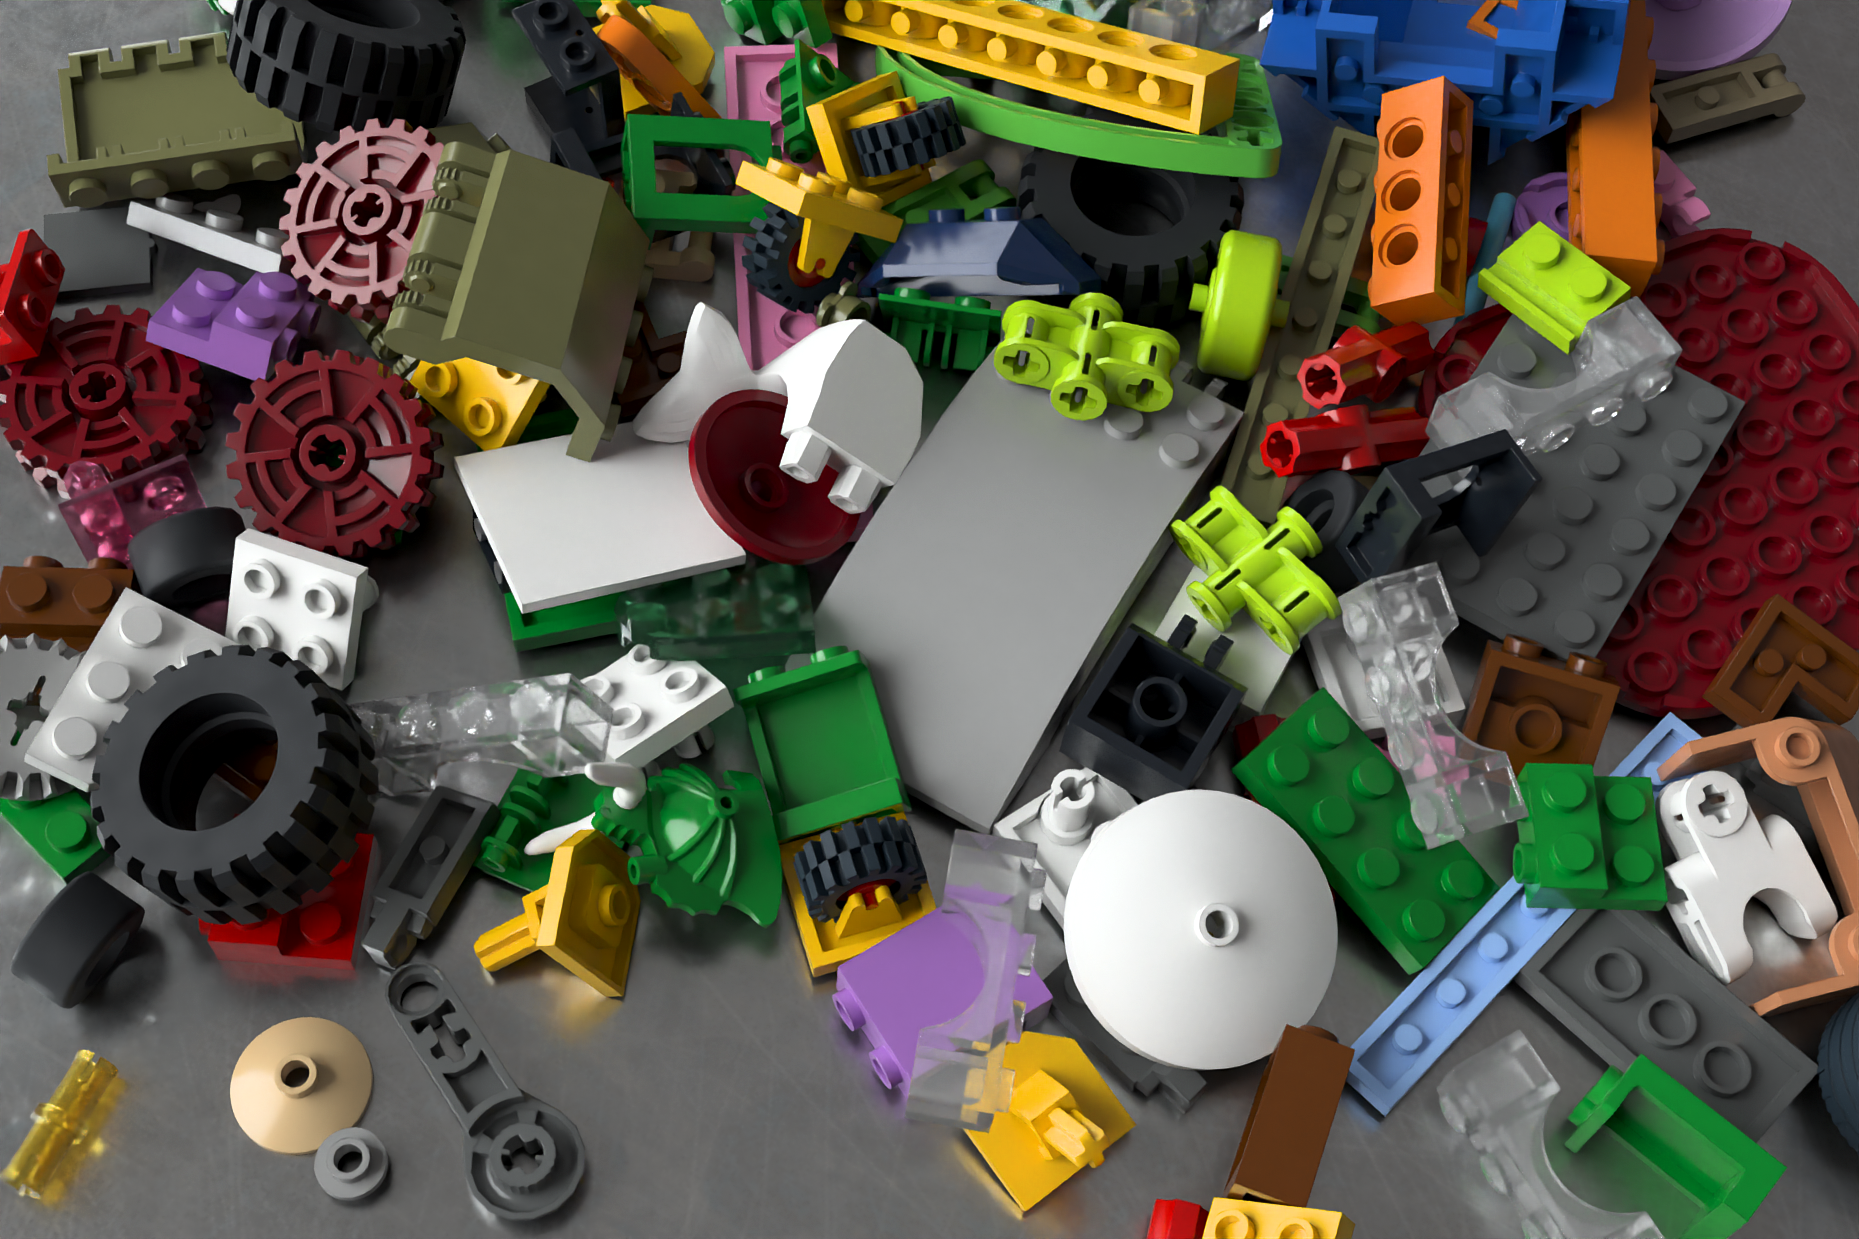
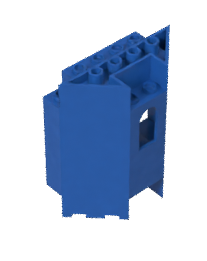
(1522, 83)

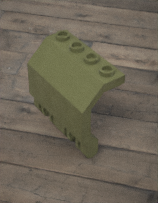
(529, 277)

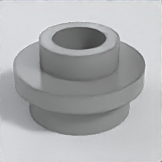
(359, 1182)

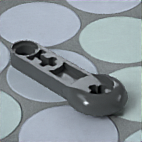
(490, 1107)

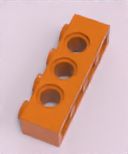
(1422, 203)

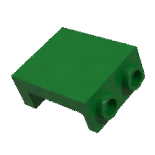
(822, 744)
(1680, 1142)

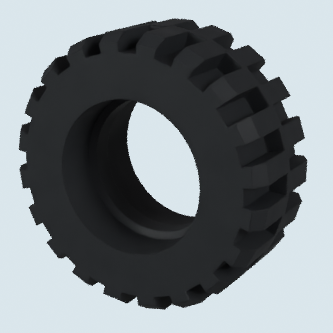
(348, 59)
(1147, 273)
(181, 736)

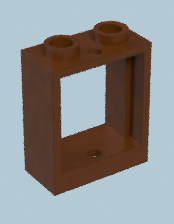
(1290, 1118)

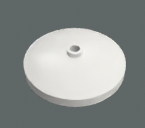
(1143, 939)

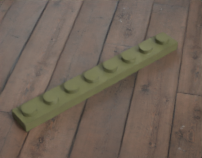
(1315, 295)

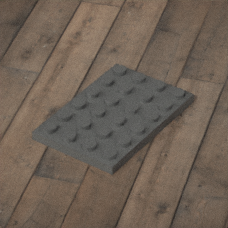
(1593, 518)

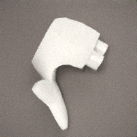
(847, 391)

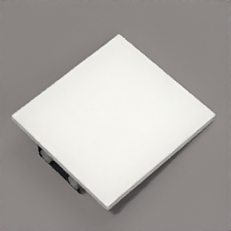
(591, 528)

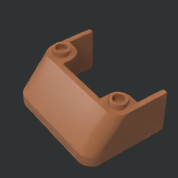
(1825, 769)

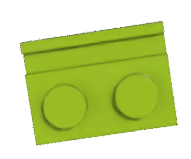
(1552, 285)

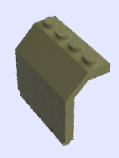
(165, 124)

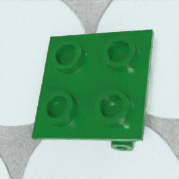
(804, 82)
(968, 318)
(528, 810)

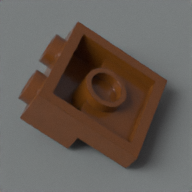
(61, 600)
(1539, 704)

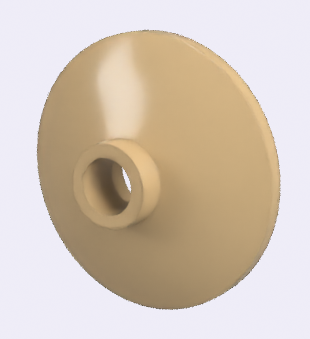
(302, 1116)

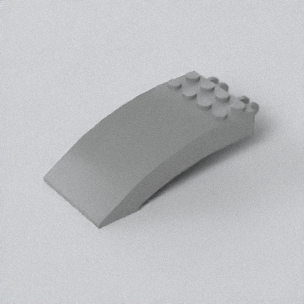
(1011, 570)

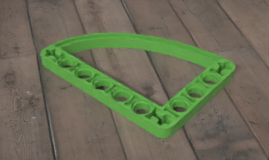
(1245, 144)

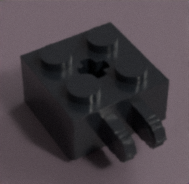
(1155, 678)

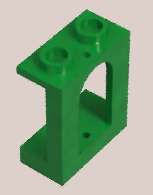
(690, 211)

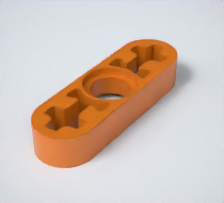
(648, 68)

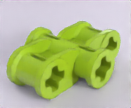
(1115, 362)
(1255, 569)

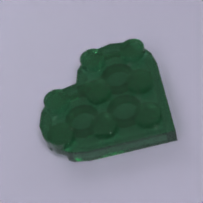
(722, 613)

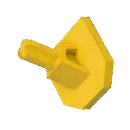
(673, 35)
(578, 918)
(1055, 1119)

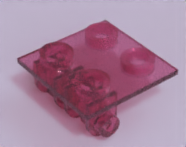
(110, 515)

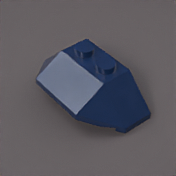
(980, 258)

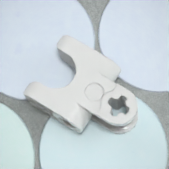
(1725, 862)

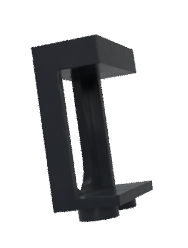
(576, 63)
(603, 159)
(1402, 512)

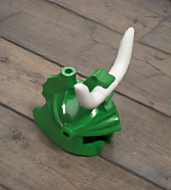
(696, 839)

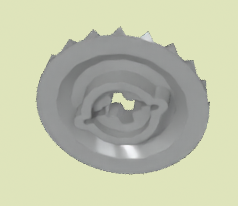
(25, 668)

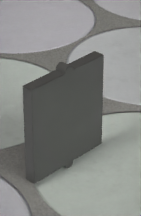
(100, 252)

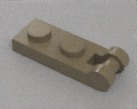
(1725, 97)

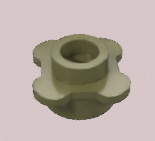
(843, 306)

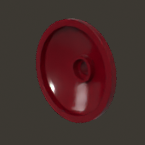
(741, 486)

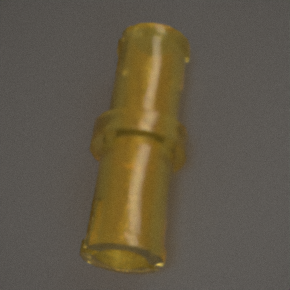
(59, 1124)

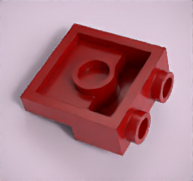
(315, 934)

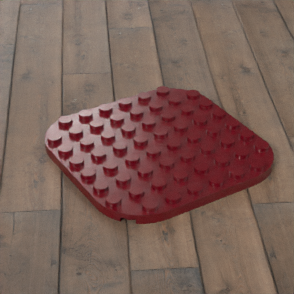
(1780, 490)

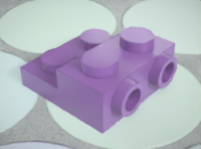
(235, 323)

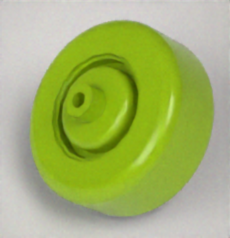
(1239, 305)

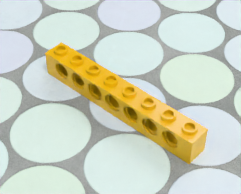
(1053, 54)

